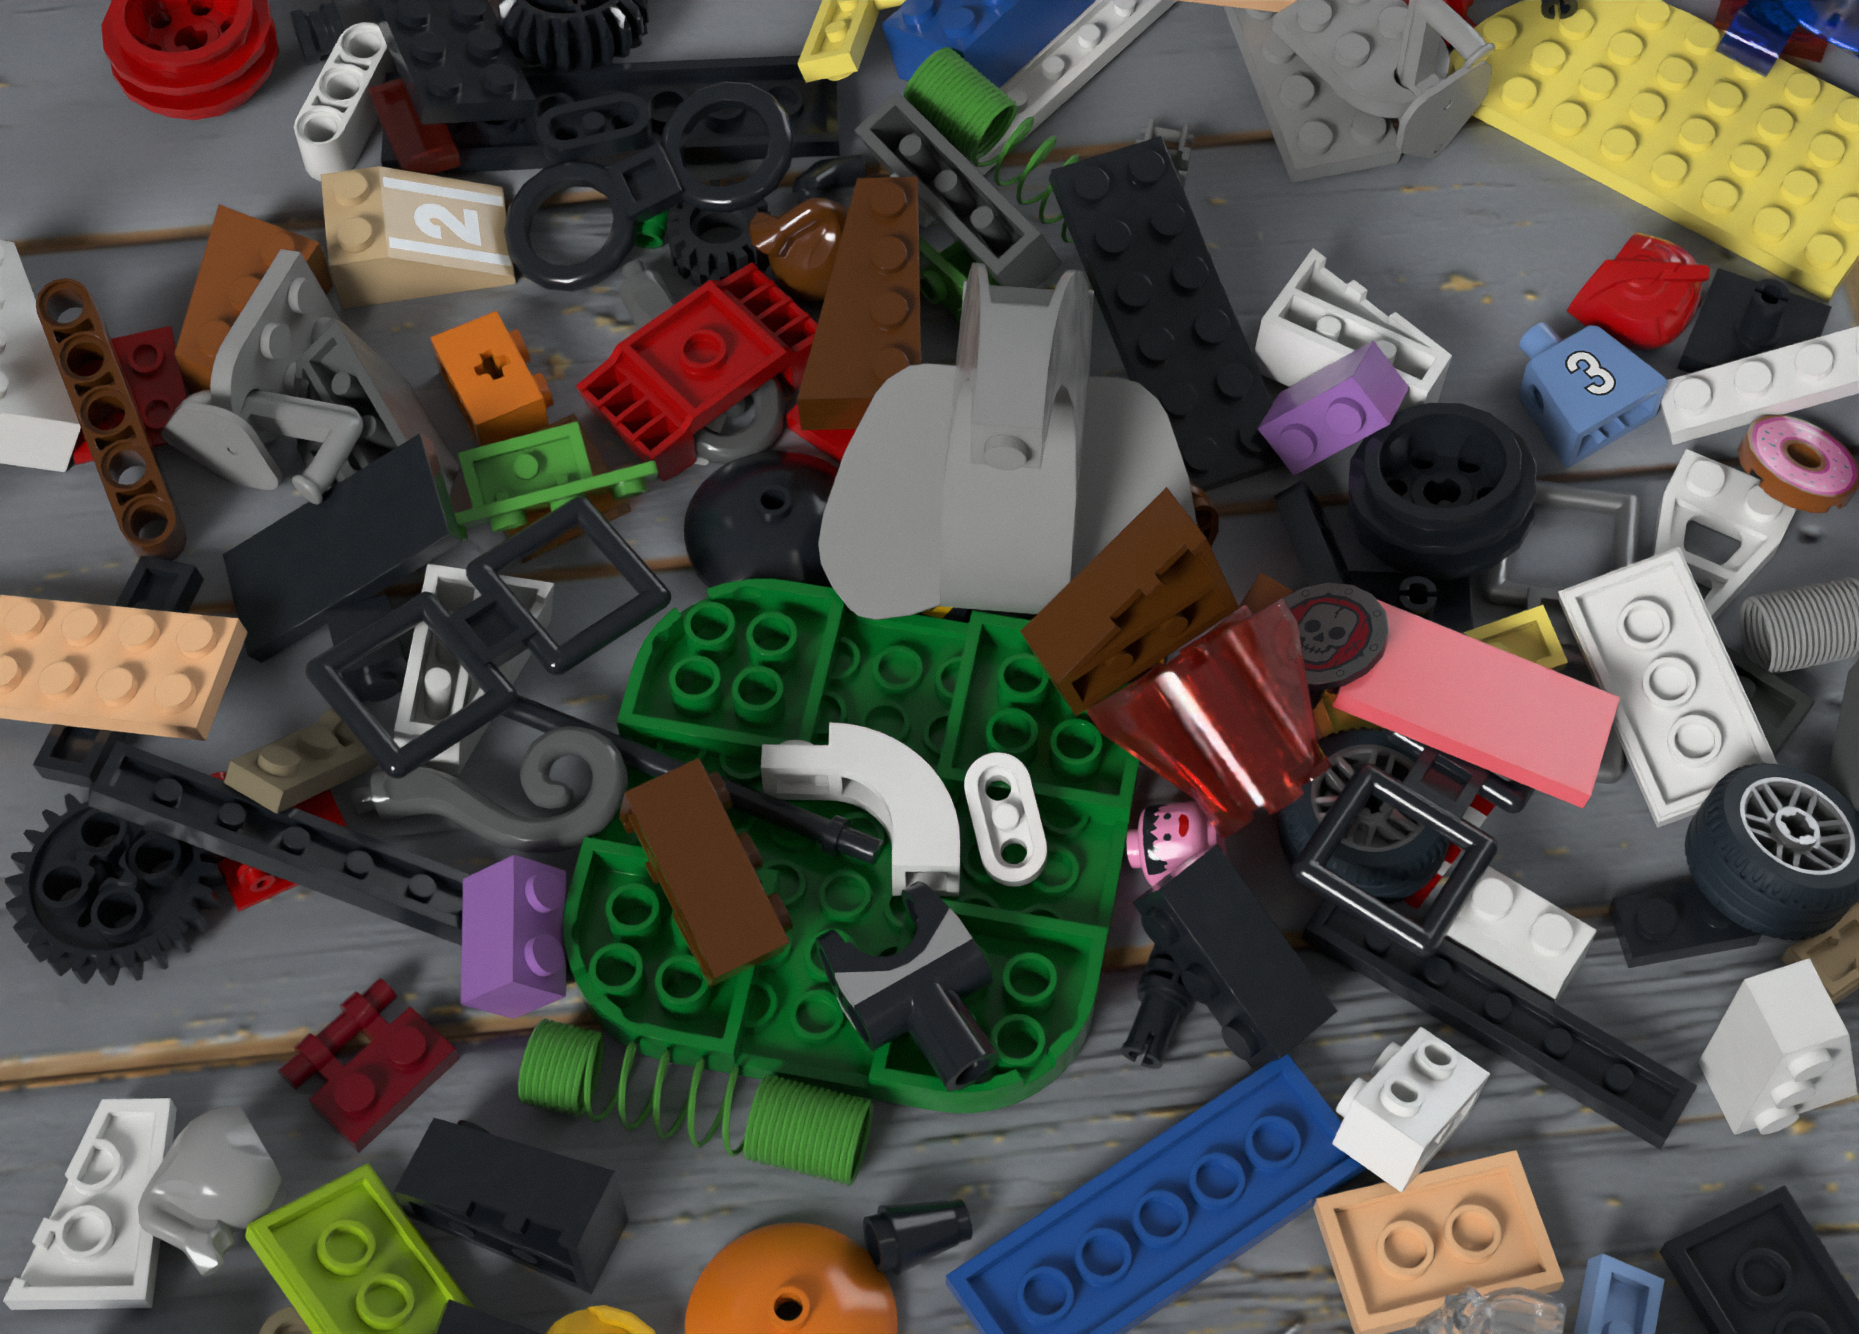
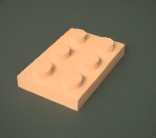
(1443, 1232)

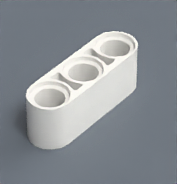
(339, 109)

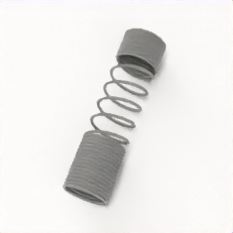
(1802, 625)

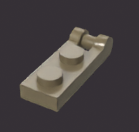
(300, 764)

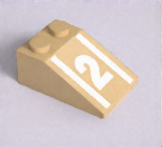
(412, 235)

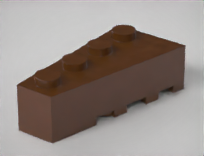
(870, 306)

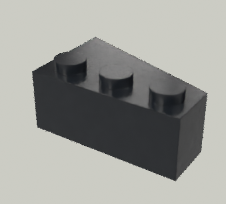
(516, 1201)

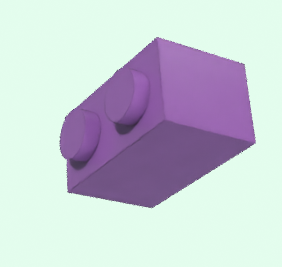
(1334, 408)
(513, 937)

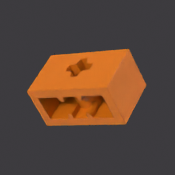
(491, 381)

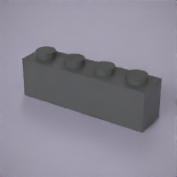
(958, 195)

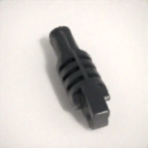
(1162, 1004)

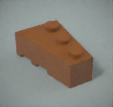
(230, 271)

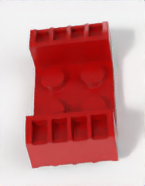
(698, 365)

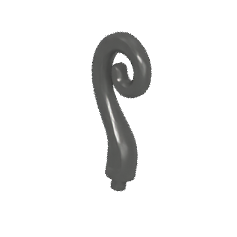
(648, 297)
(446, 795)

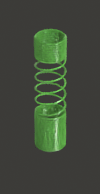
(975, 118)
(786, 1127)

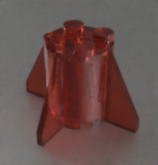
(1225, 718)

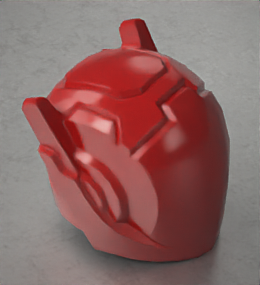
(1643, 293)

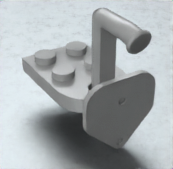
(1394, 62)
(257, 390)

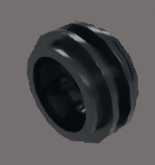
(1444, 463)

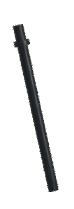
(833, 834)

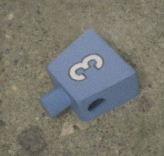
(1586, 389)

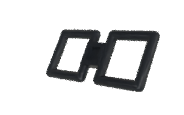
(487, 636)
(1436, 797)

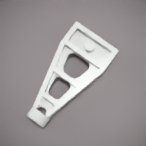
(1728, 504)

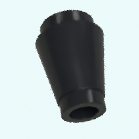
(915, 1232)

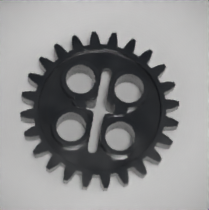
(113, 884)

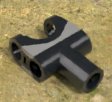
(918, 990)

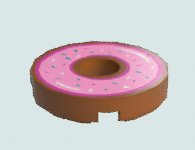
(1799, 463)

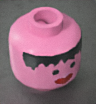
(1169, 837)

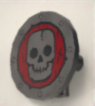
(1339, 633)

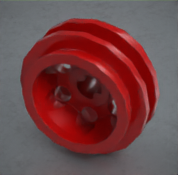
(180, 59)

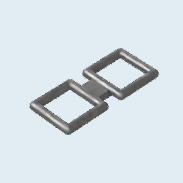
(1501, 590)

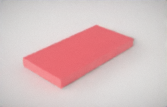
(1485, 707)

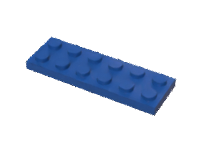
(1163, 1214)

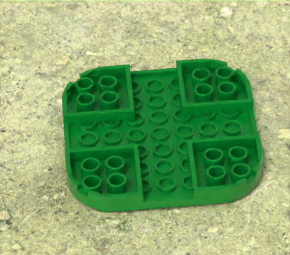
(775, 668)

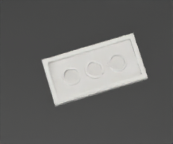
(1678, 691)

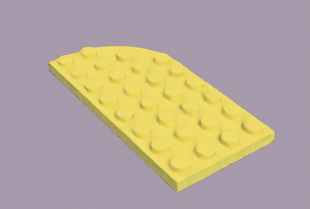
(1684, 130)

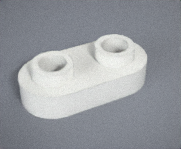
(1005, 821)

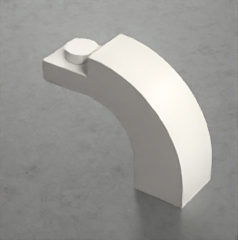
(886, 782)

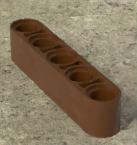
(99, 396)

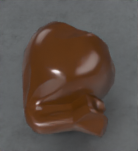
(801, 246)

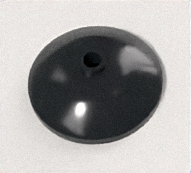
(737, 538)

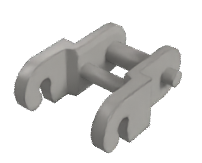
(1182, 137)

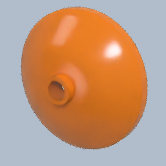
(796, 1264)

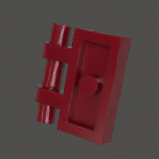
(382, 1077)

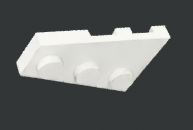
(93, 1243)

